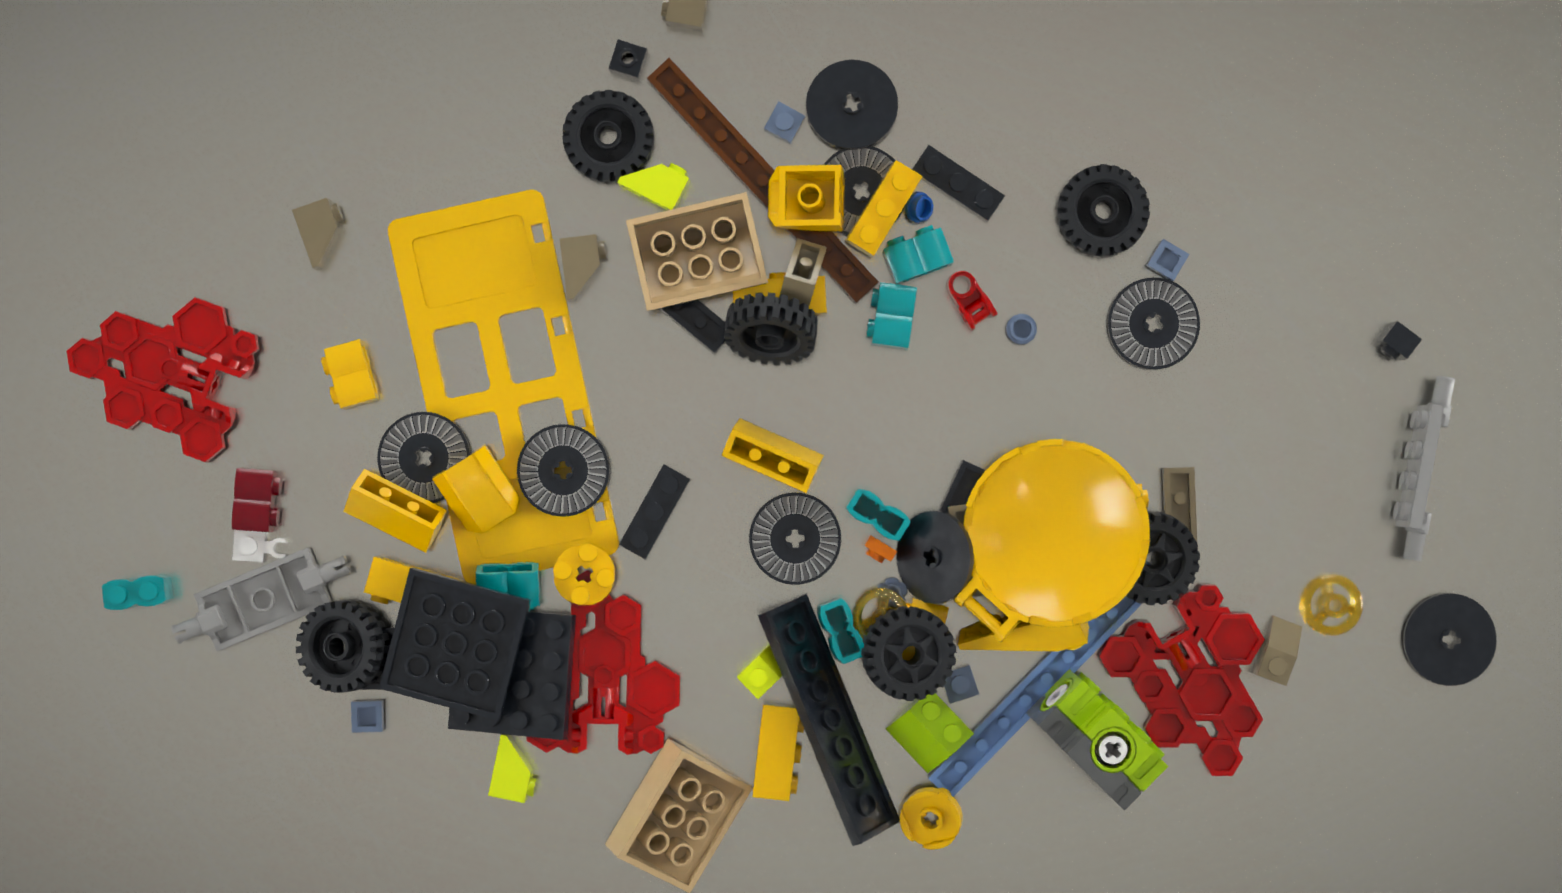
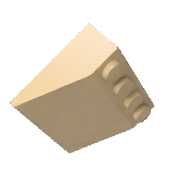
(696, 251)
(678, 816)

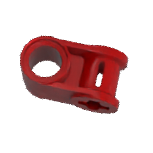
(970, 300)

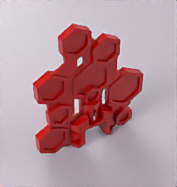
(153, 362)
(604, 657)
(1205, 690)

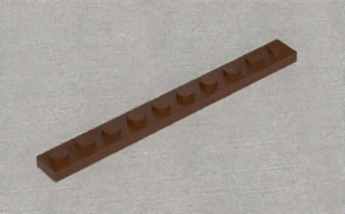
(753, 170)

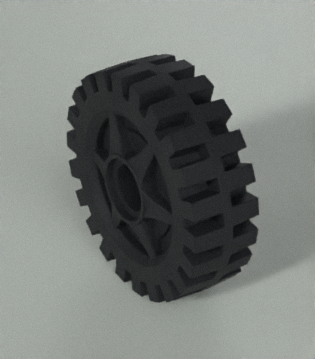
(601, 112)
(1123, 196)
(771, 328)
(1175, 564)
(892, 636)
(322, 650)

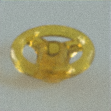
(884, 595)
(1343, 606)

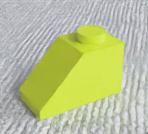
(658, 184)
(760, 673)
(511, 773)

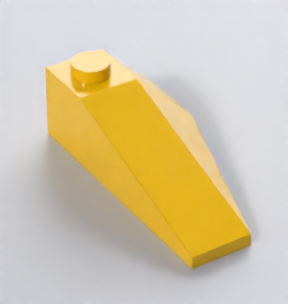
(1024, 637)

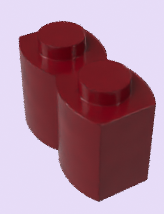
(255, 500)

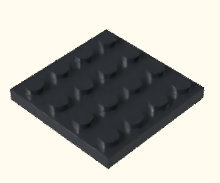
(455, 644)
(539, 683)

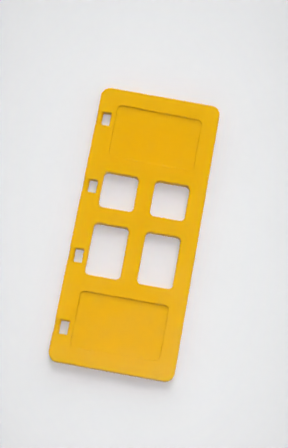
(475, 268)

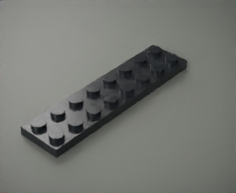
(829, 719)

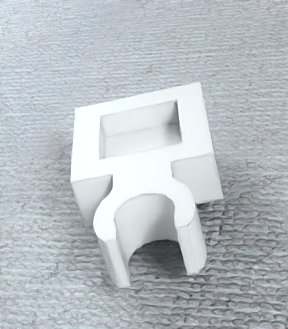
(253, 546)

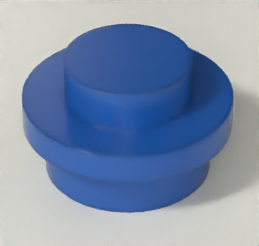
(919, 207)

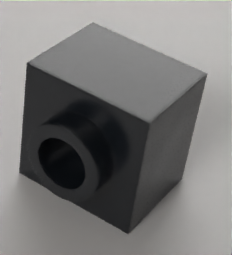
(631, 70)
(1398, 341)

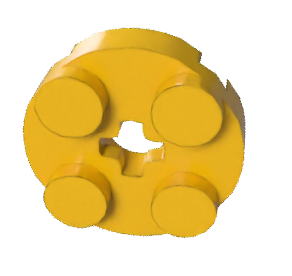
(567, 569)
(939, 802)

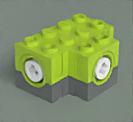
(1099, 737)

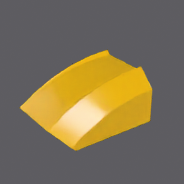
(807, 197)
(478, 491)

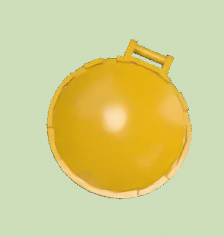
(1054, 536)

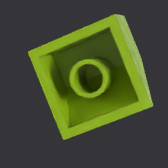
(929, 731)

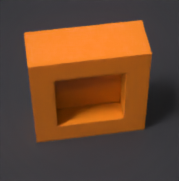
(879, 550)

